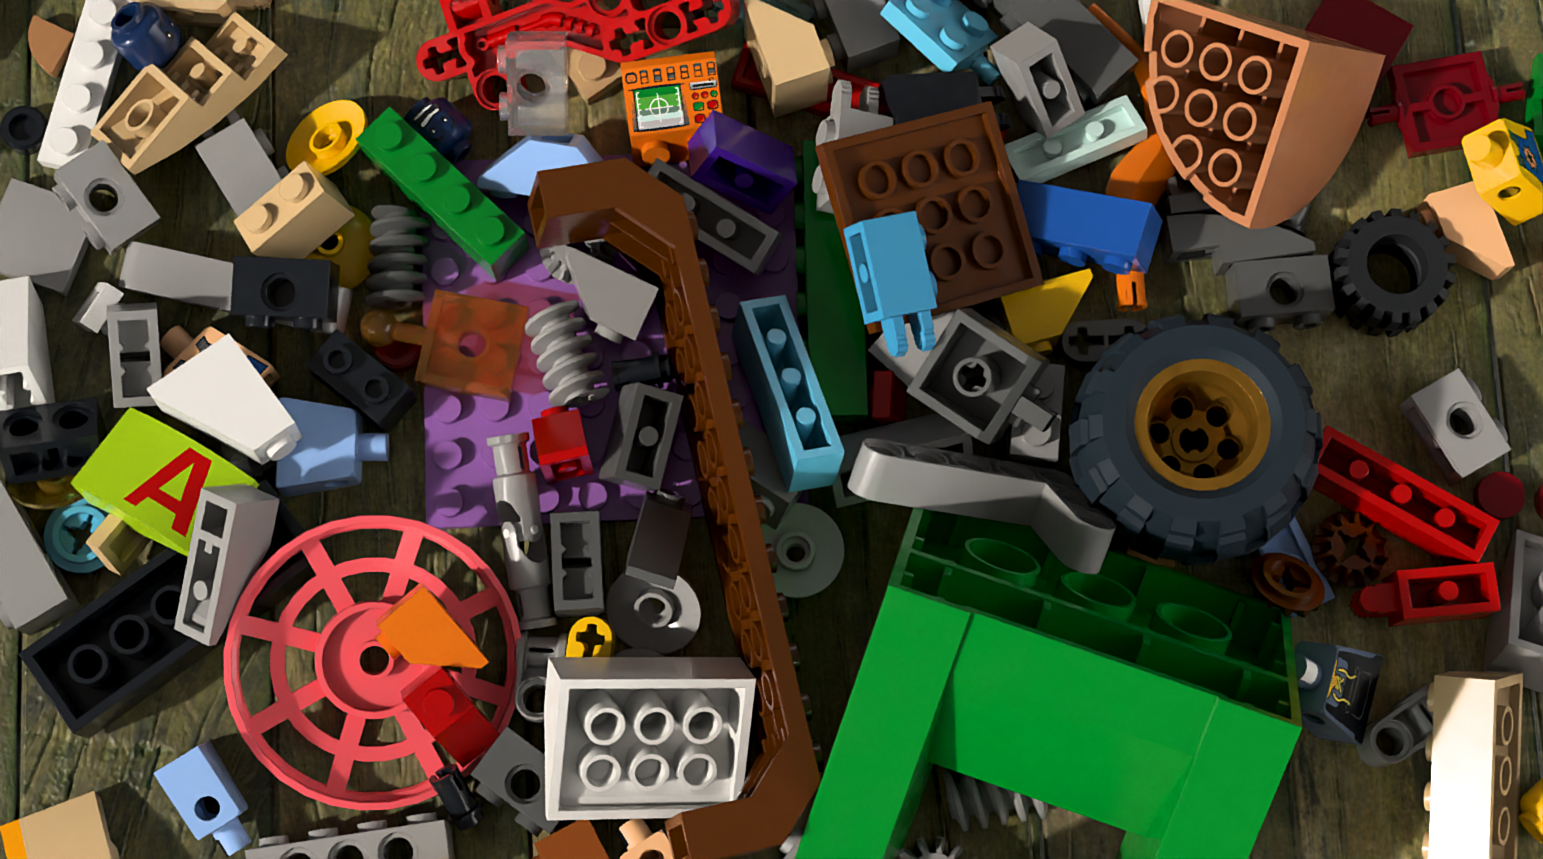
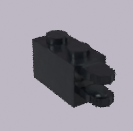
(927, 94)

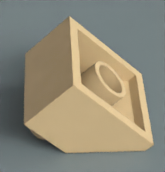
(787, 57)

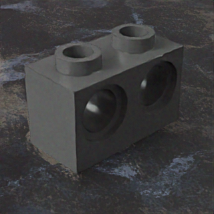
(578, 564)

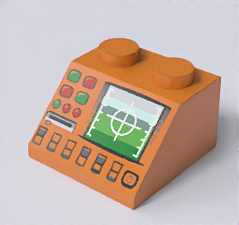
(668, 104)

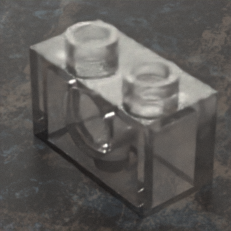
(546, 56)

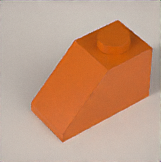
(426, 633)

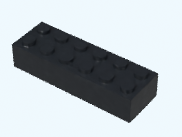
(126, 638)

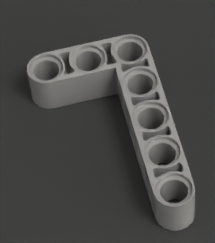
(987, 490)

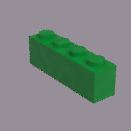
(443, 193)

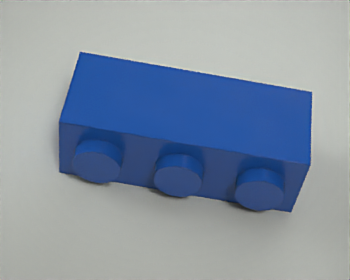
(1090, 227)

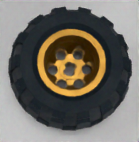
(1207, 369)

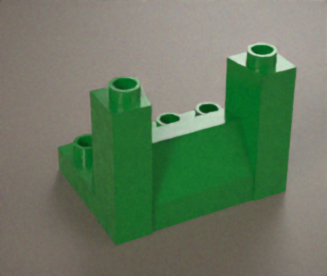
(1080, 689)

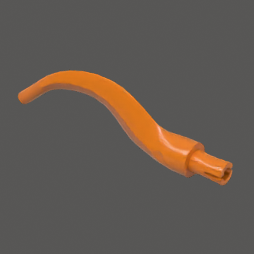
(1143, 171)

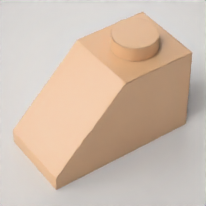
(1469, 228)

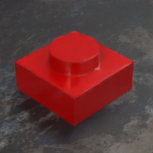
(887, 398)

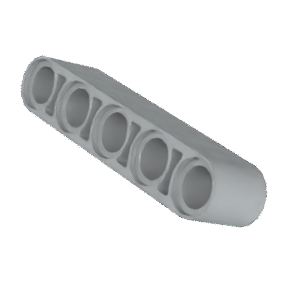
(201, 281)

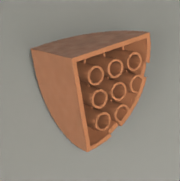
(1253, 106)

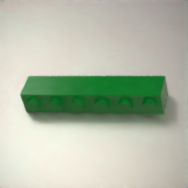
(829, 303)

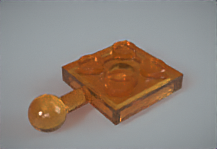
(449, 322)

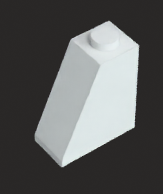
(23, 347)
(228, 402)

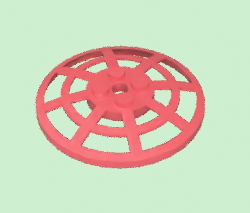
(338, 664)

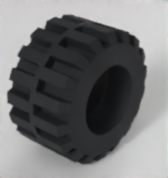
(1413, 246)

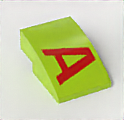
(153, 478)

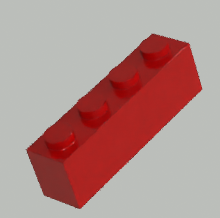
(1402, 501)

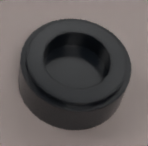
(23, 129)

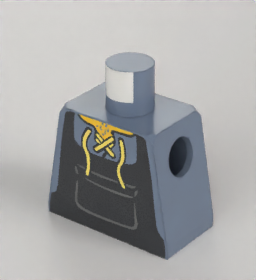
(1336, 689)

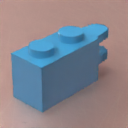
(894, 278)

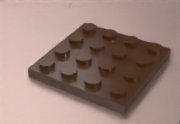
(963, 196)

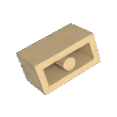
(294, 215)

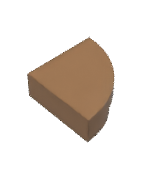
(49, 45)

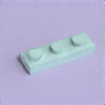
(1089, 138)

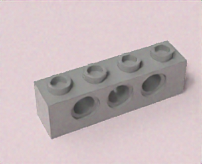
(374, 839)

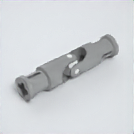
(521, 521)

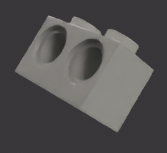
(133, 353)

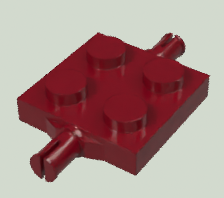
(1442, 102)

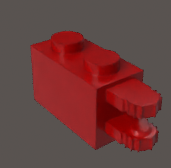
(1431, 595)

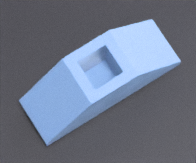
(517, 168)

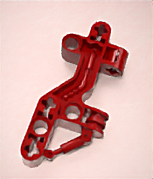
(591, 27)

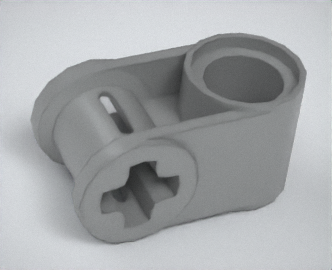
(532, 666)
(1405, 724)

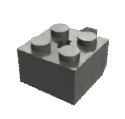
(1010, 375)

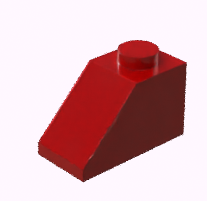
(561, 444)
(449, 714)

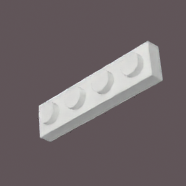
(84, 85)

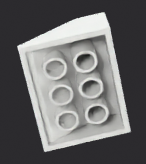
(644, 735)

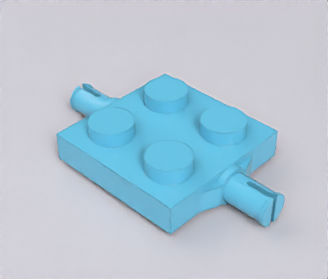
(945, 34)

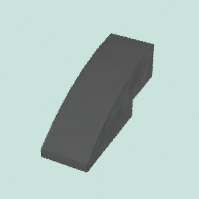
(1225, 241)

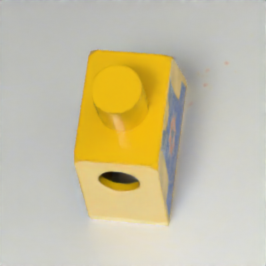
(1506, 158)

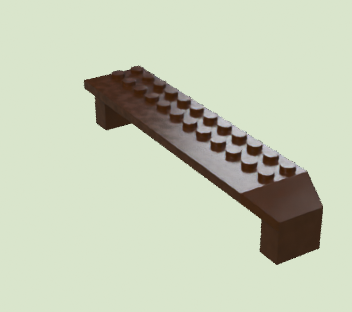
(656, 238)

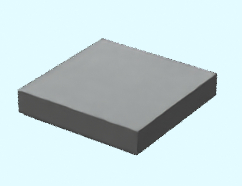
(40, 237)

